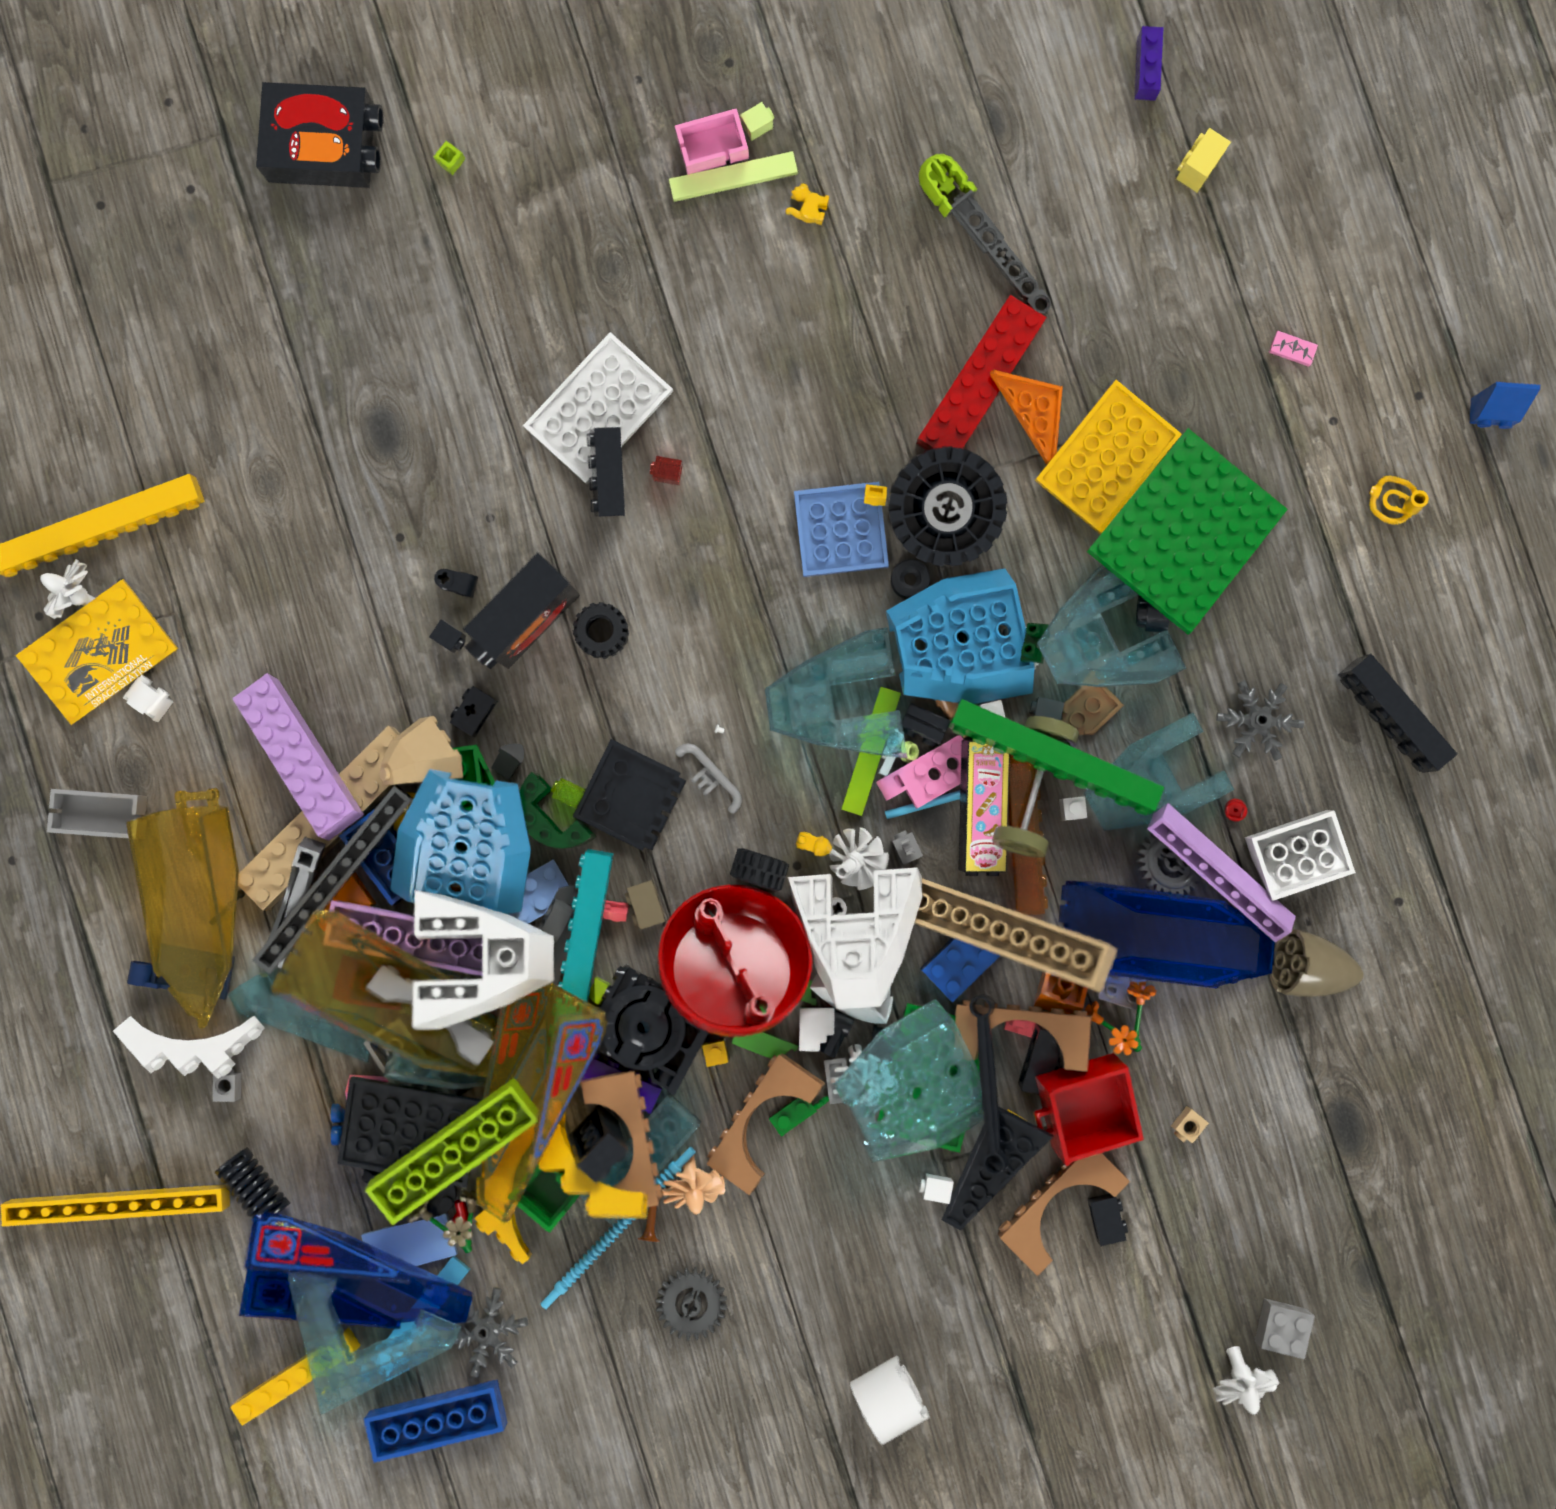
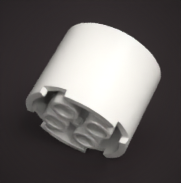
(889, 1400)

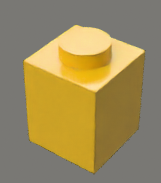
(715, 1052)

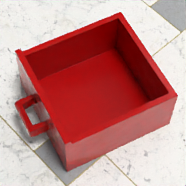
(1089, 1109)

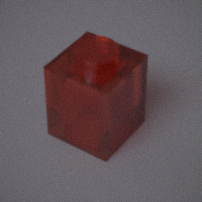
(666, 470)

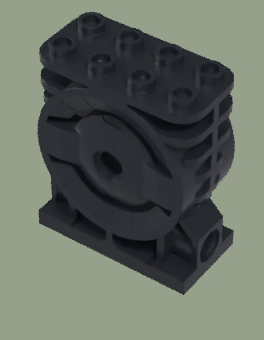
(631, 986)

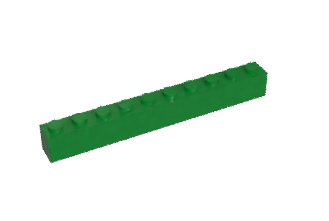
(1056, 757)

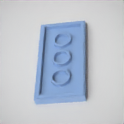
(413, 1242)

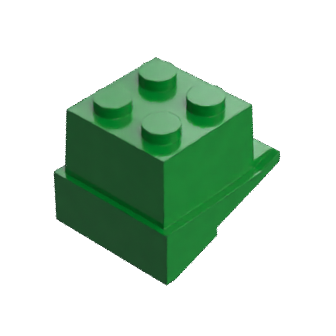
(545, 1199)

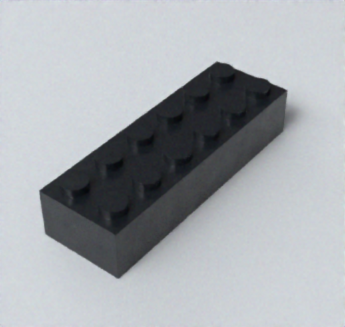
(1397, 714)

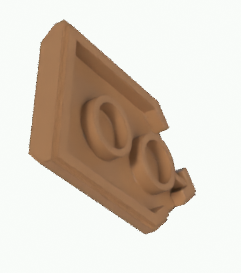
(1090, 709)

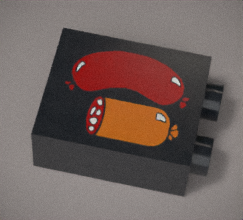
(318, 135)
(519, 614)

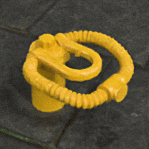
(1412, 505)

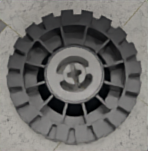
(915, 495)

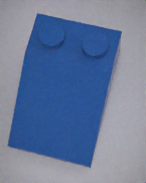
(1502, 404)

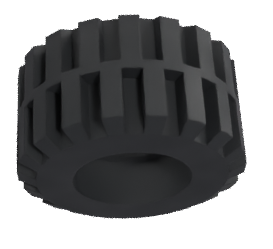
(596, 612)
(759, 869)

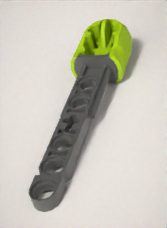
(934, 172)

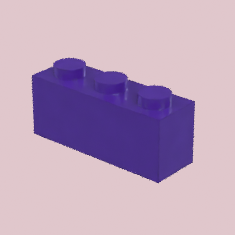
(1148, 63)

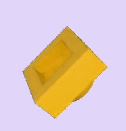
(875, 495)

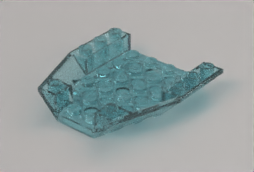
(908, 1056)

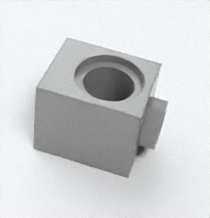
(221, 1094)

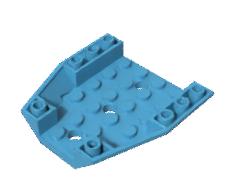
(974, 671)
(495, 835)

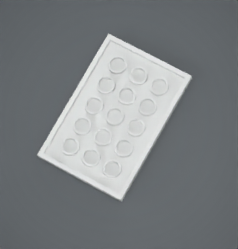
(602, 392)

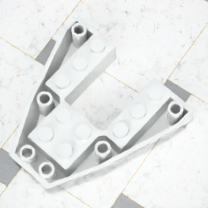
(514, 960)

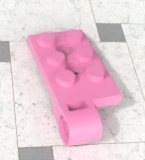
(915, 776)

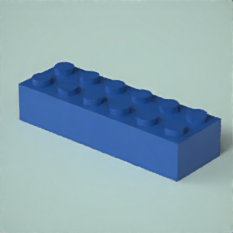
(435, 1421)

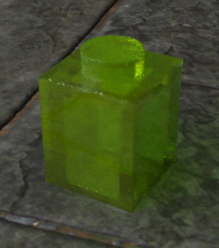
(567, 792)

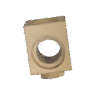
(1198, 1125)

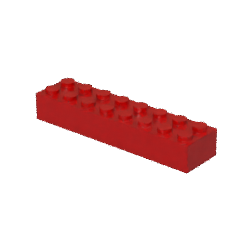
(974, 387)

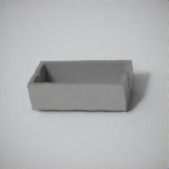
(93, 812)

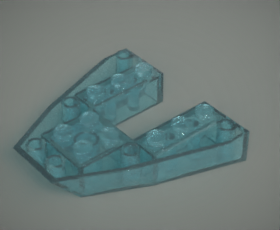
(1083, 650)
(804, 704)

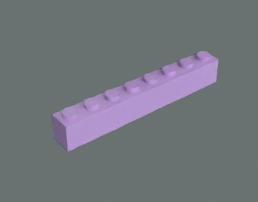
(1221, 872)

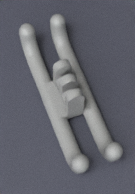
(711, 775)

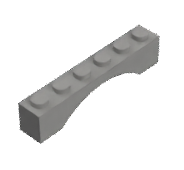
(469, 1042)

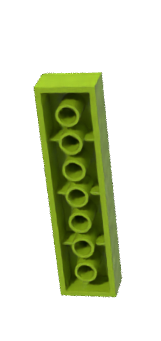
(452, 1151)

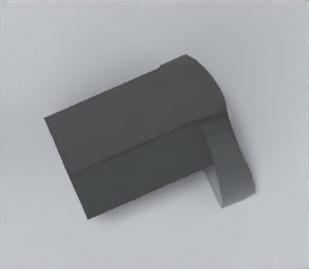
(508, 759)

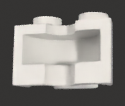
(147, 699)

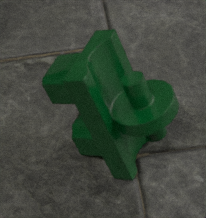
(1030, 648)

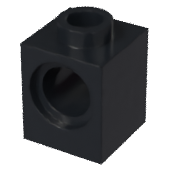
(448, 636)

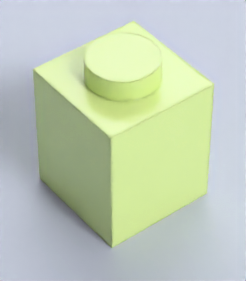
(757, 121)

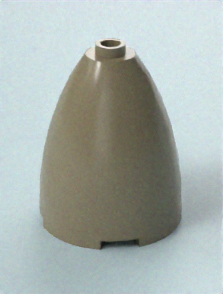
(1312, 966)

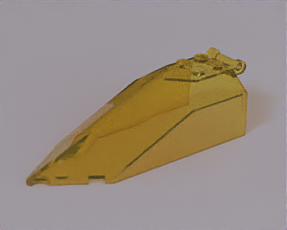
(188, 896)

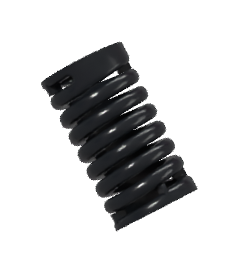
(248, 1188)

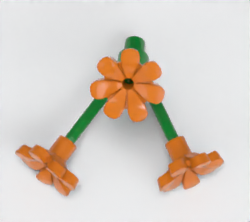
(1125, 1038)

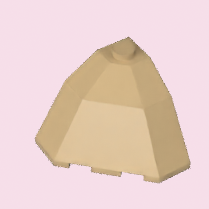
(417, 751)

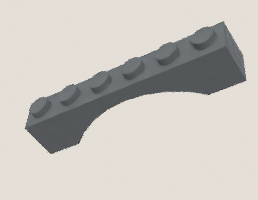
(301, 879)

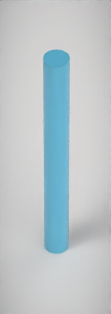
(911, 808)

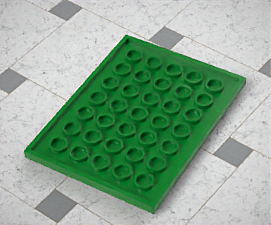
(1187, 531)

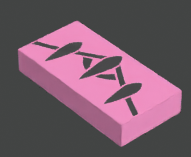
(1293, 348)

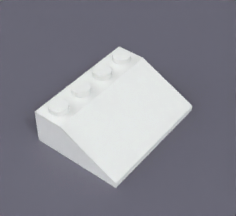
(1300, 854)

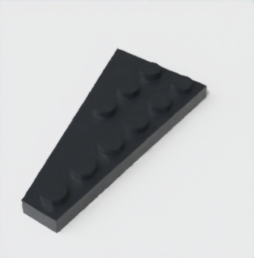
(976, 1187)

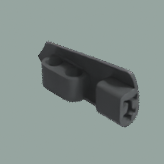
(556, 924)

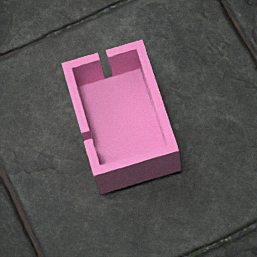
(712, 141)

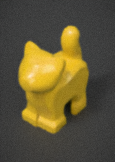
(812, 202)
(818, 845)

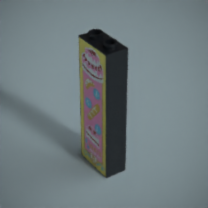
(982, 808)

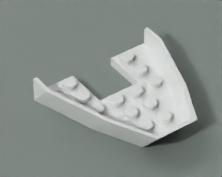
(858, 951)

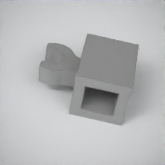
(906, 847)

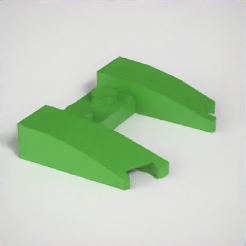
(769, 1044)

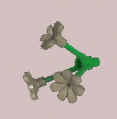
(457, 1232)

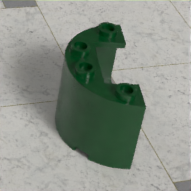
(540, 825)

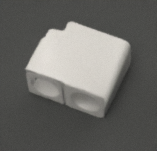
(814, 1027)

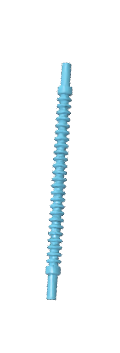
(561, 1287)

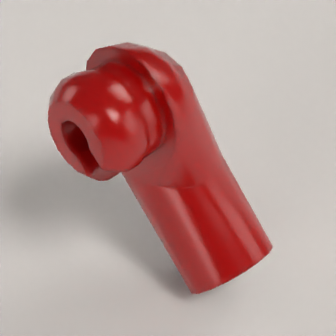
(461, 1211)

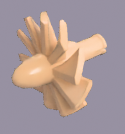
(694, 1187)

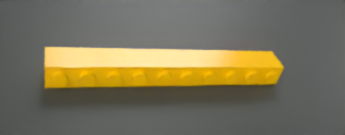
(99, 524)
(115, 1205)

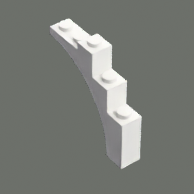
(185, 1055)

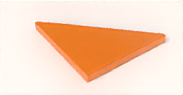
(1036, 408)

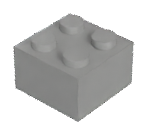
(1284, 1328)

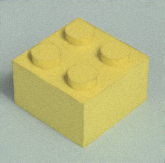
(1202, 159)

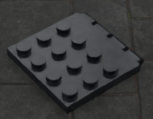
(629, 796)

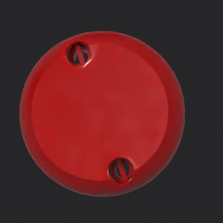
(734, 962)

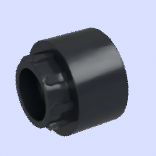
(1150, 618)

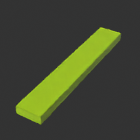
(867, 763)

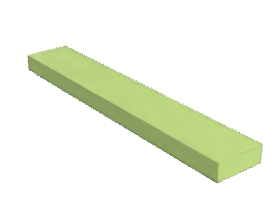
(733, 176)

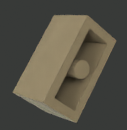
(645, 905)

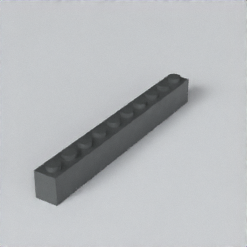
(333, 878)

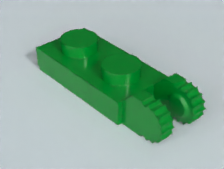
(794, 1114)

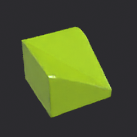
(449, 157)
(597, 990)

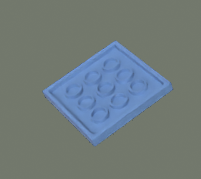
(839, 530)

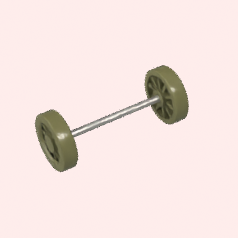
(1020, 840)

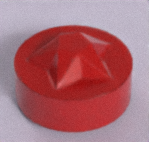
(1235, 810)

